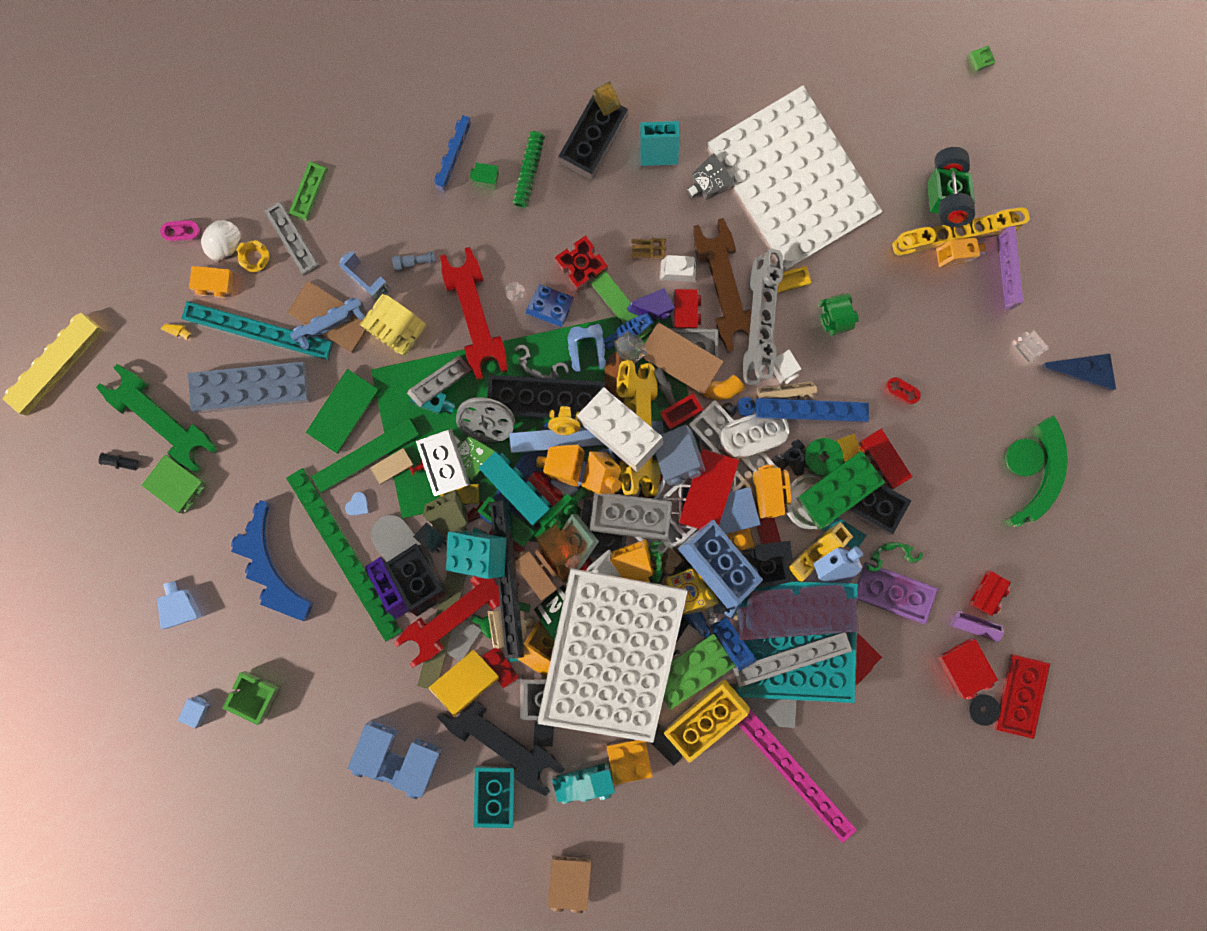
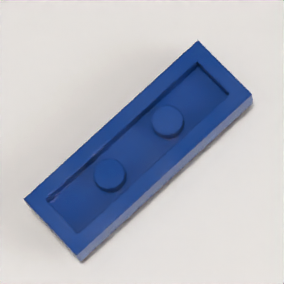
(731, 642)

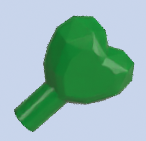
(484, 624)

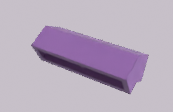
(977, 626)

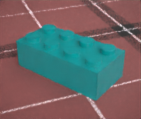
(512, 486)

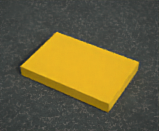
(463, 683)

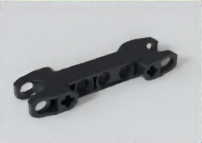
(528, 762)

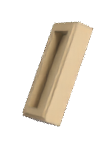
(391, 466)

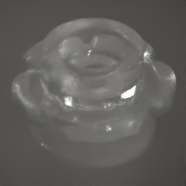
(519, 290)

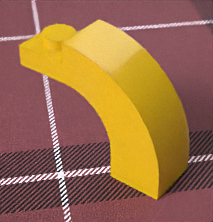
(833, 538)

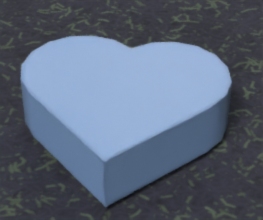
(357, 505)

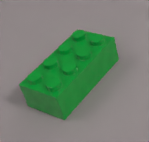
(840, 490)

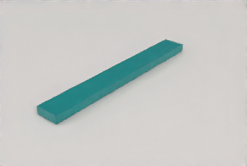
(253, 330)

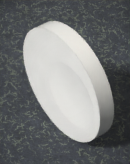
(794, 510)

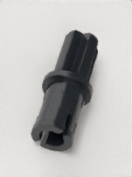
(118, 461)

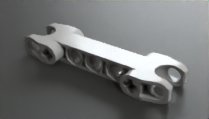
(762, 350)

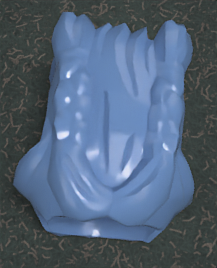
(578, 333)

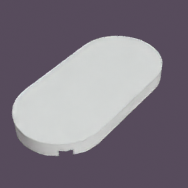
(753, 436)

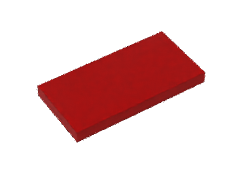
(709, 491)
(1022, 696)

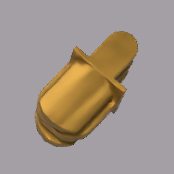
(646, 245)

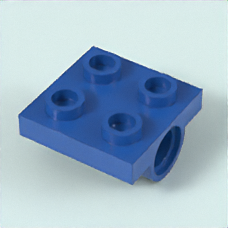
(550, 305)

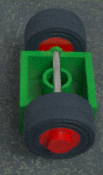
(952, 187)

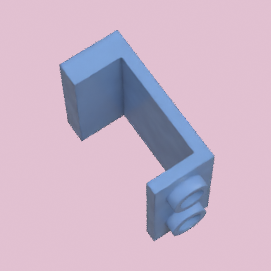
(380, 286)

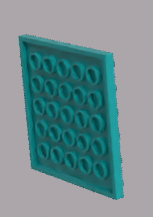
(823, 681)

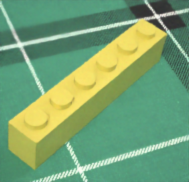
(52, 364)

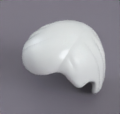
(220, 239)

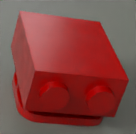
(865, 658)
(967, 669)

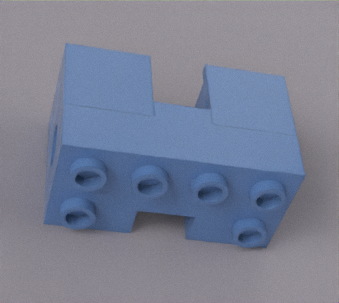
(406, 773)

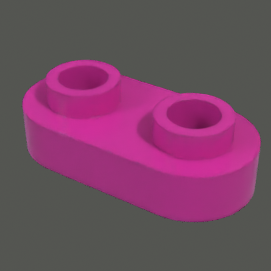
(181, 231)

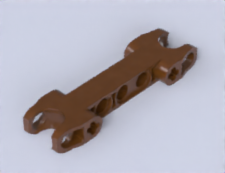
(716, 253)

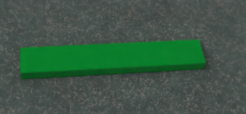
(365, 455)

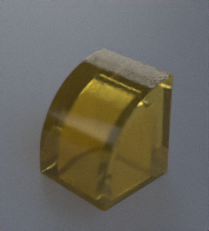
(606, 98)

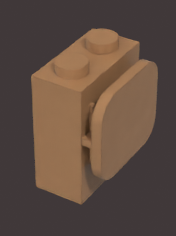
(536, 572)
(569, 884)

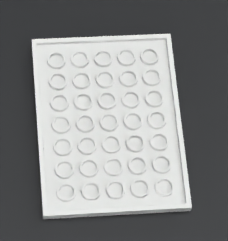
(794, 177)
(612, 655)

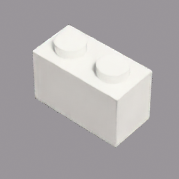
(786, 367)

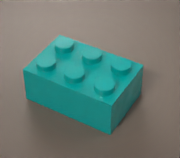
(476, 554)
(494, 796)

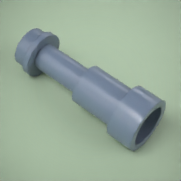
(409, 261)

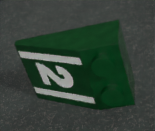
(550, 610)

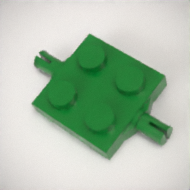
(561, 512)

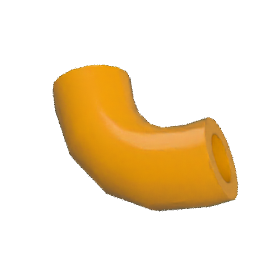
(724, 389)

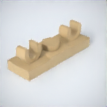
(787, 391)

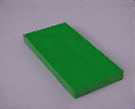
(342, 411)

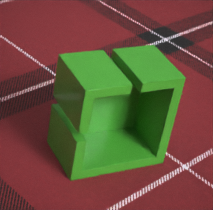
(252, 699)

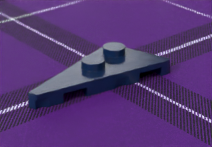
(1092, 369)

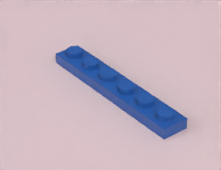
(812, 410)

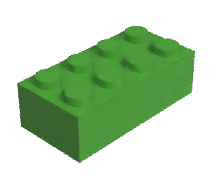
(695, 670)

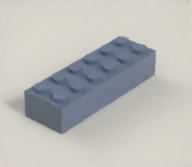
(249, 387)

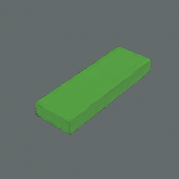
(308, 191)

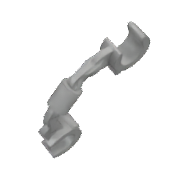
(523, 361)

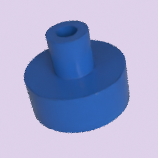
(744, 411)

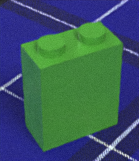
(174, 484)

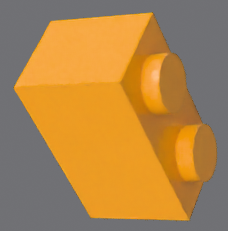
(211, 281)

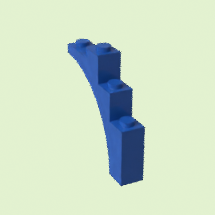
(253, 545)

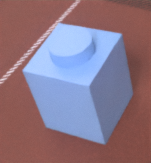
(194, 712)

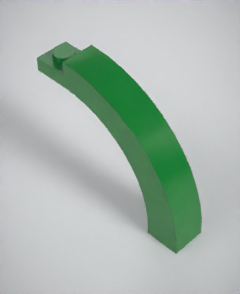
(1054, 475)

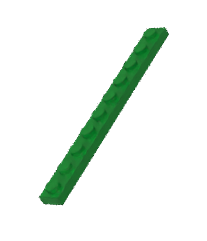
(343, 553)

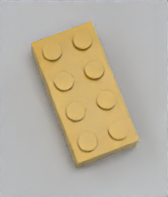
(707, 720)

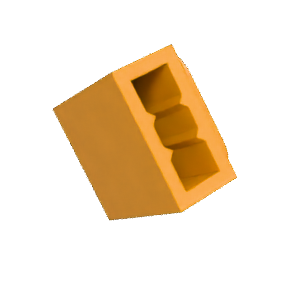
(771, 491)

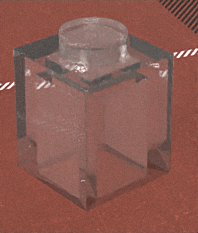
(1031, 346)
(630, 347)

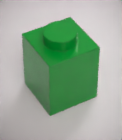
(484, 175)

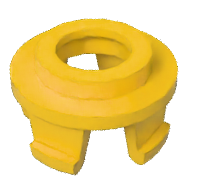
(245, 249)
(564, 423)

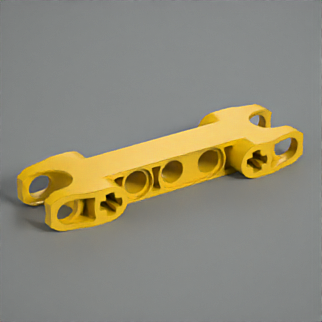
(927, 238)
(638, 395)

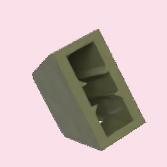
(447, 513)

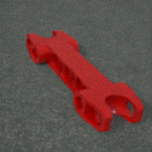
(464, 280)
(428, 635)

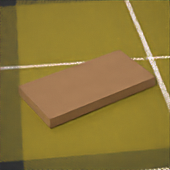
(316, 302)
(681, 358)

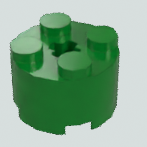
(838, 314)
(830, 449)

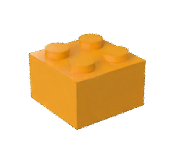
(629, 761)

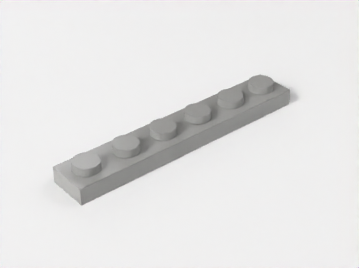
(794, 659)

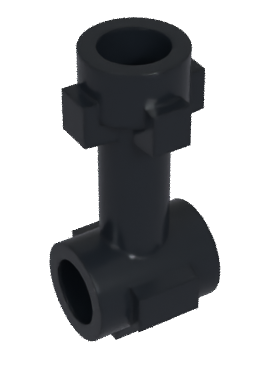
(780, 461)

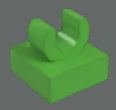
(982, 58)

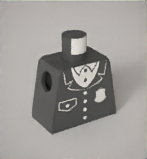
(710, 179)

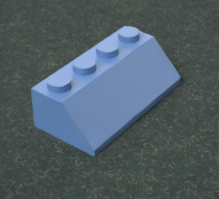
(720, 564)

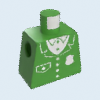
(473, 455)

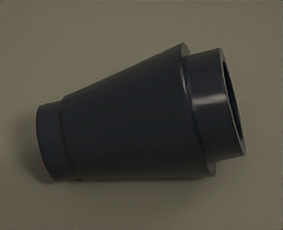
(795, 460)

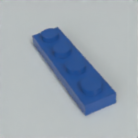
(455, 144)

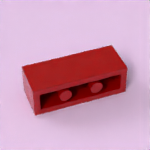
(885, 459)

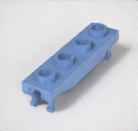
(321, 325)

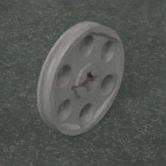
(490, 417)

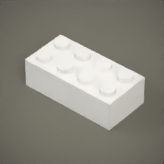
(620, 429)

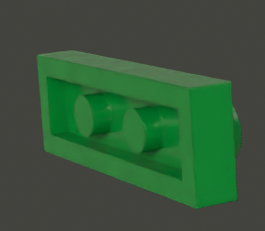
(520, 531)

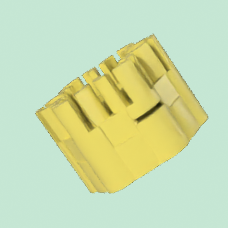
(393, 324)

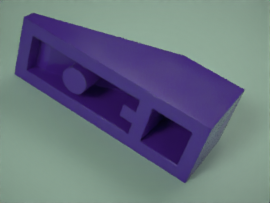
(386, 588)

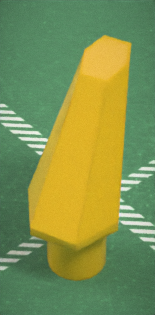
(177, 330)

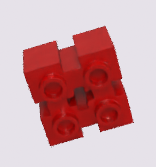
(582, 252)

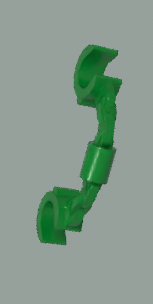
(890, 546)
(654, 553)

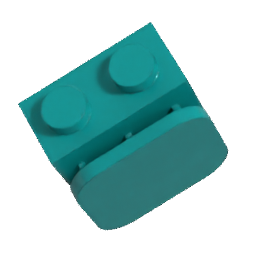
(659, 143)

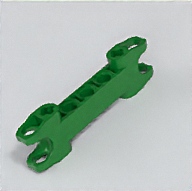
(131, 396)

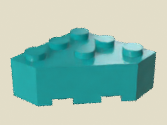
(584, 784)

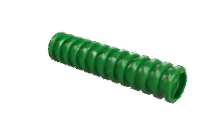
(528, 169)

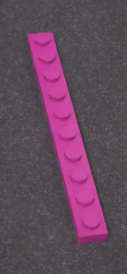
(797, 777)

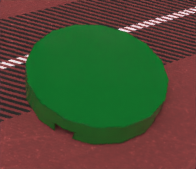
(1024, 457)

